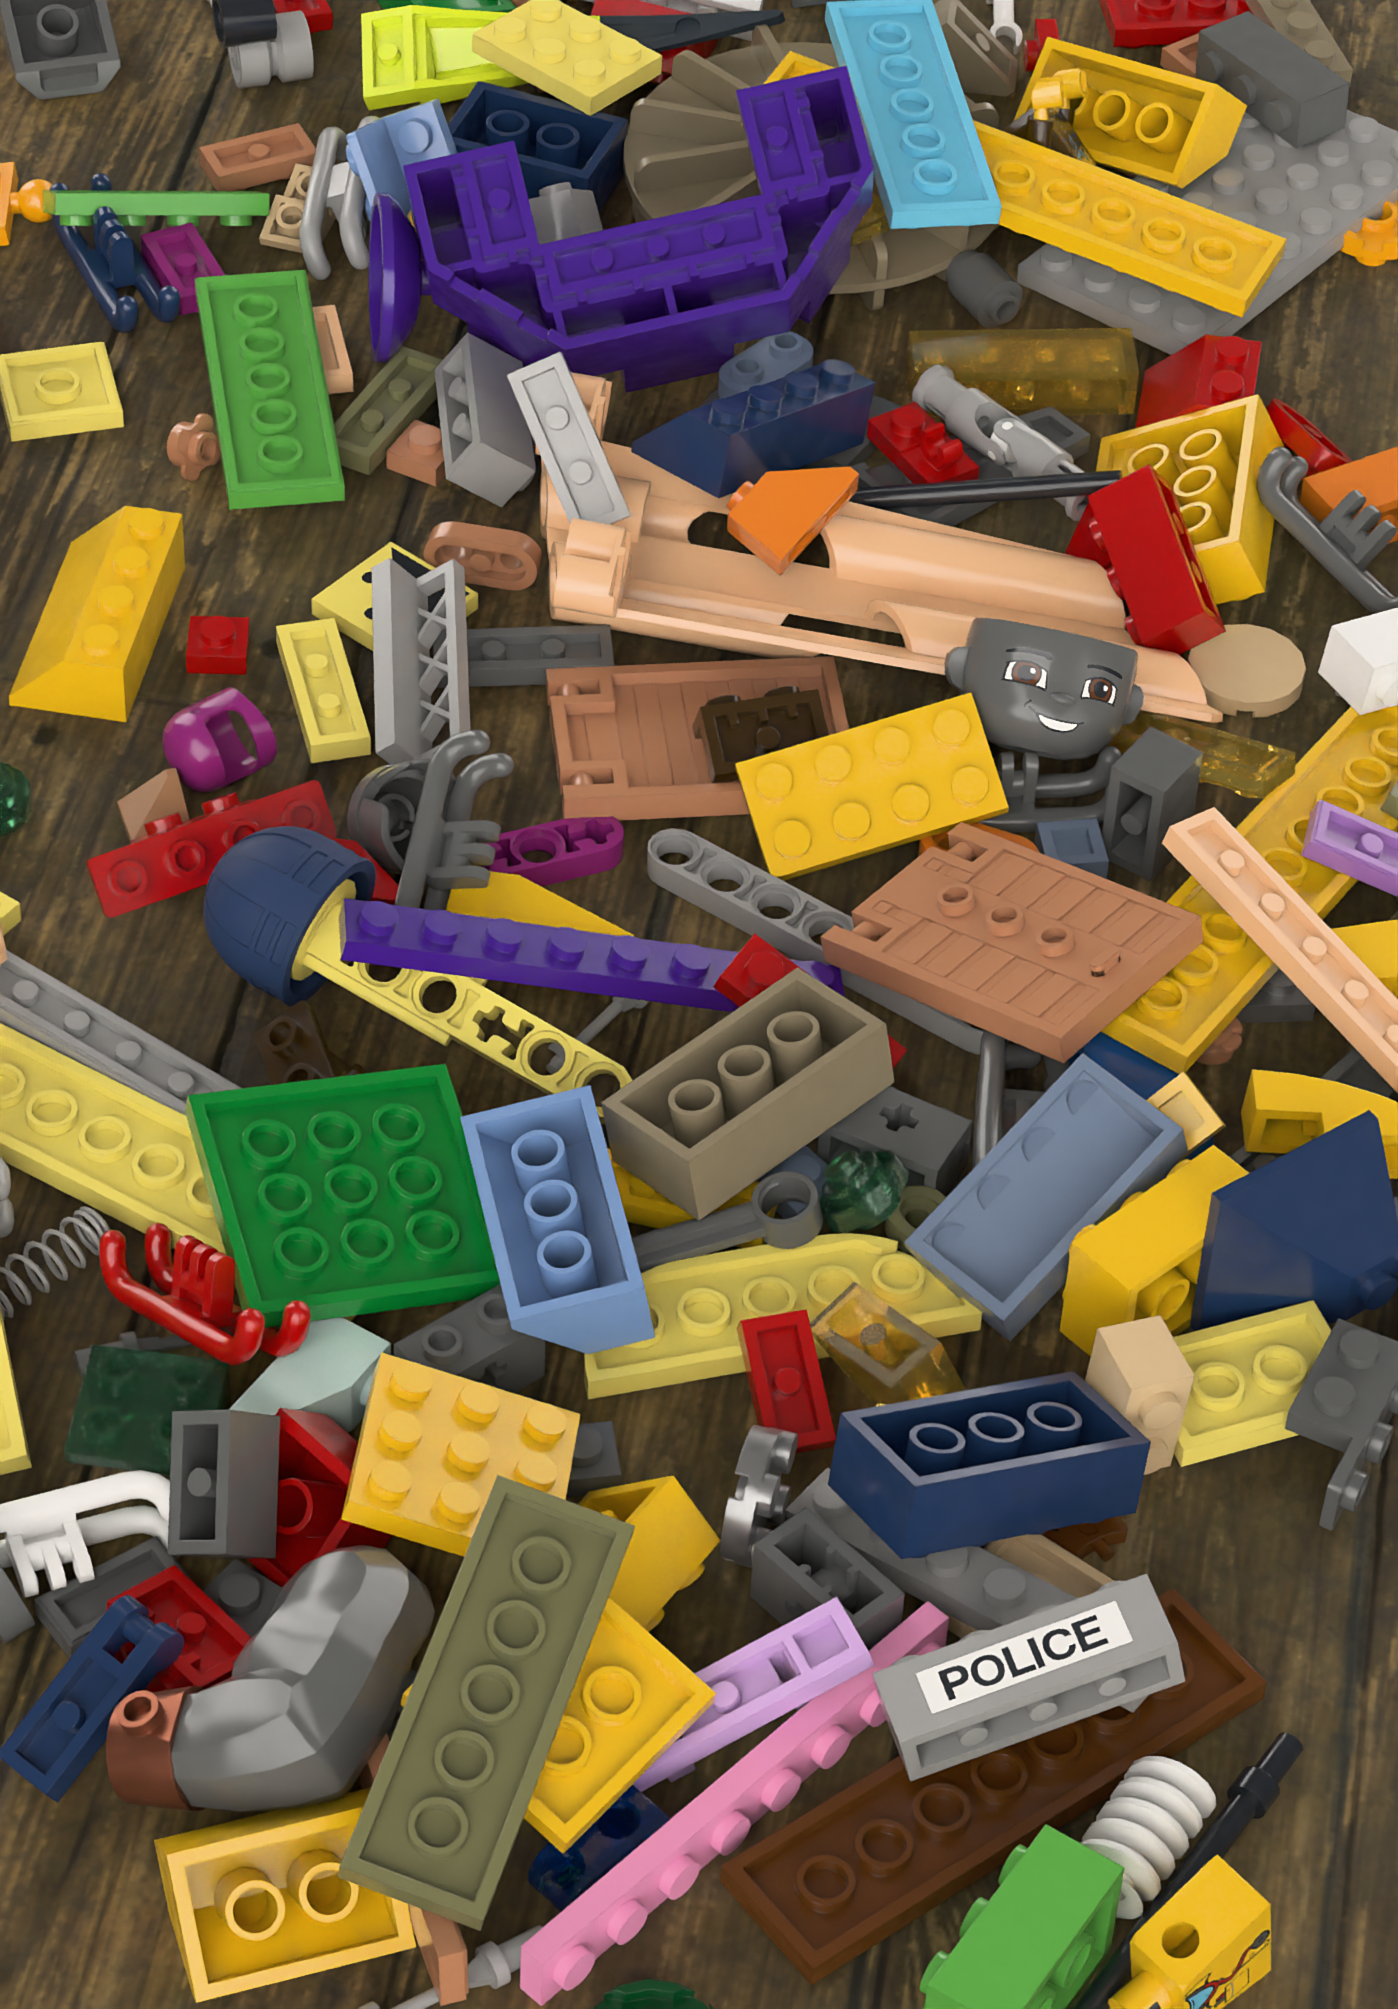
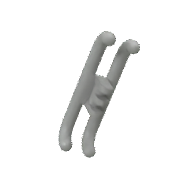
(343, 192)

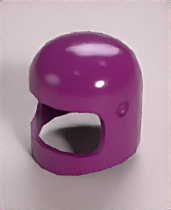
(206, 746)

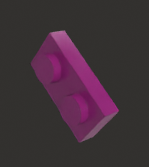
(177, 258)

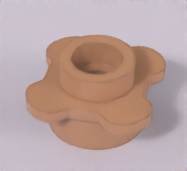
(193, 446)

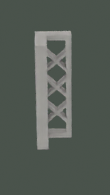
(402, 663)

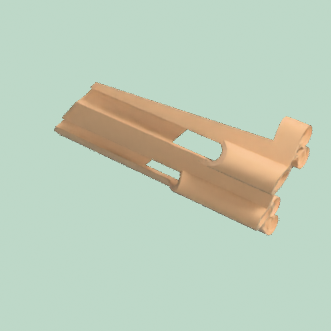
(880, 576)

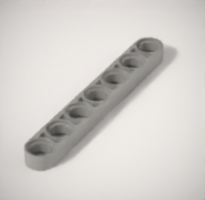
(789, 934)

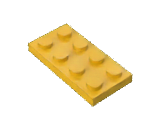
(871, 787)

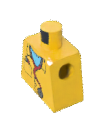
(1200, 1945)

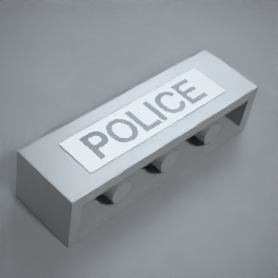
(1029, 1676)

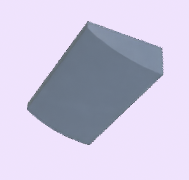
(1058, 1169)

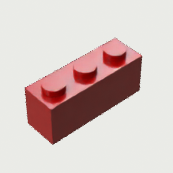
(1154, 563)

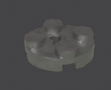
(759, 1495)

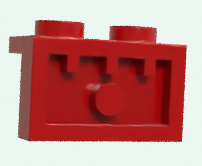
(209, 1634)

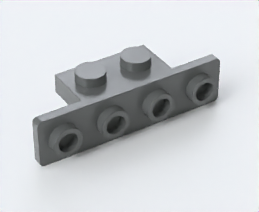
(1349, 1409)

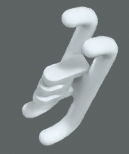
(45, 1533)

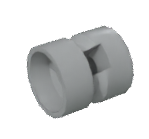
(285, 57)

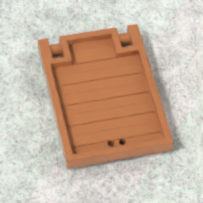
(630, 739)
(1013, 941)

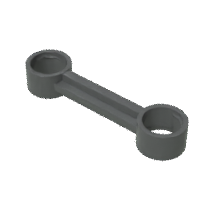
(738, 1224)

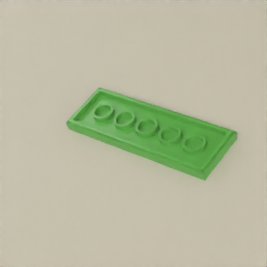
(268, 390)

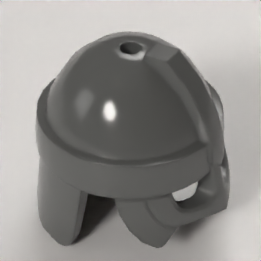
(385, 811)

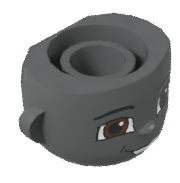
(1045, 687)

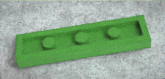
(181, 207)

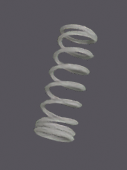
(86, 1235)

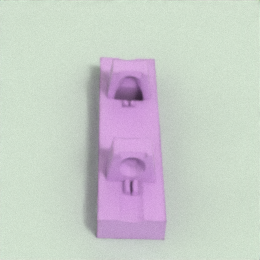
(809, 1660)

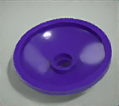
(394, 278)

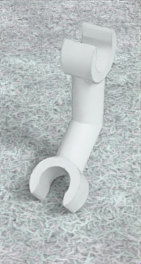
(1004, 22)

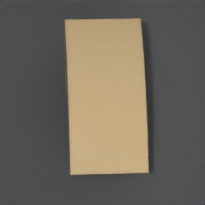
(285, 215)

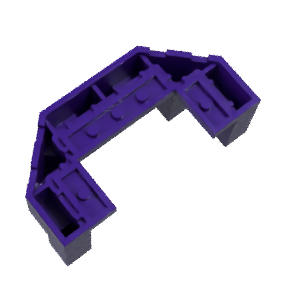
(667, 290)

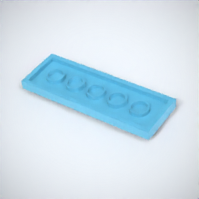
(913, 114)

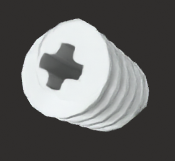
(1149, 1826)

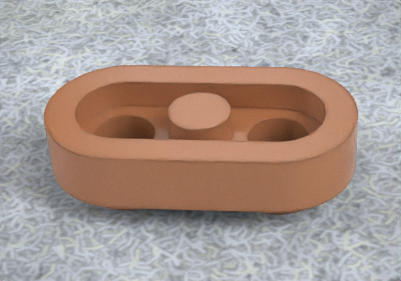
(488, 554)

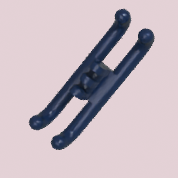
(114, 265)

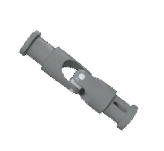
(1012, 443)

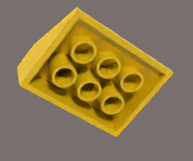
(1213, 471)

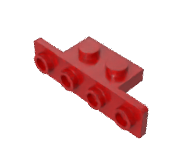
(184, 854)

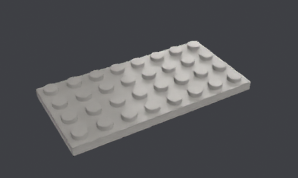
(1264, 181)

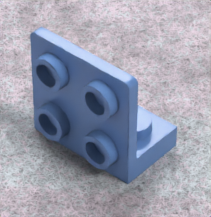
(395, 140)

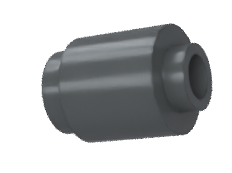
(983, 288)

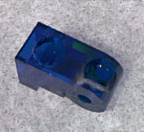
(605, 1844)

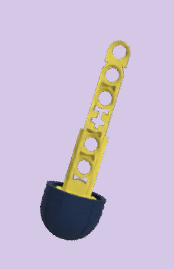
(277, 926)

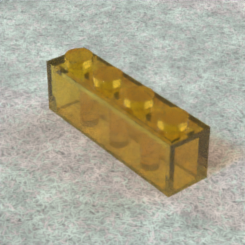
(1034, 368)

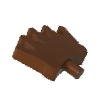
(1090, 1537)

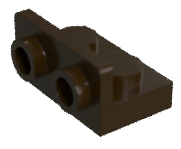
(750, 728)

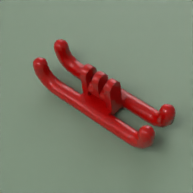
(198, 1297)

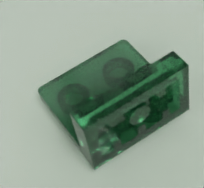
(129, 1404)

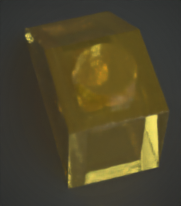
(883, 1349)

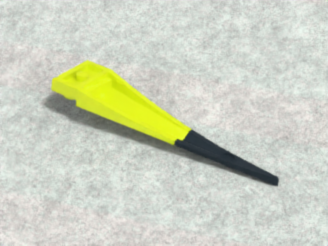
(428, 52)

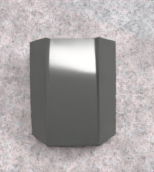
(59, 45)

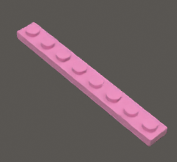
(717, 1818)

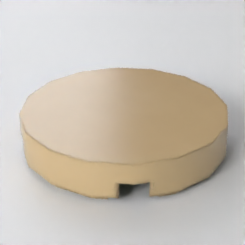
(1249, 670)

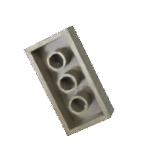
(748, 1093)

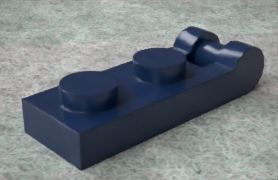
(76, 1708)

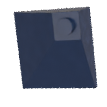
(1303, 1232)

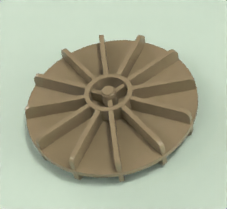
(693, 154)

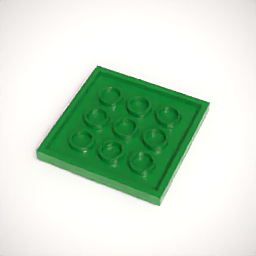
(345, 1193)

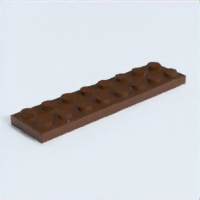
(903, 1846)

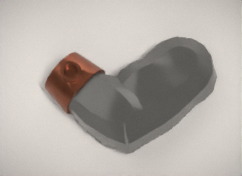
(300, 1702)

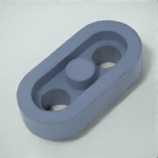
(764, 363)

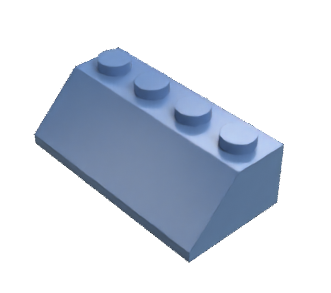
(558, 1222)

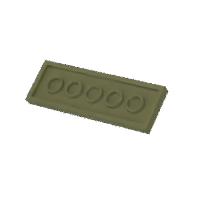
(486, 1703)

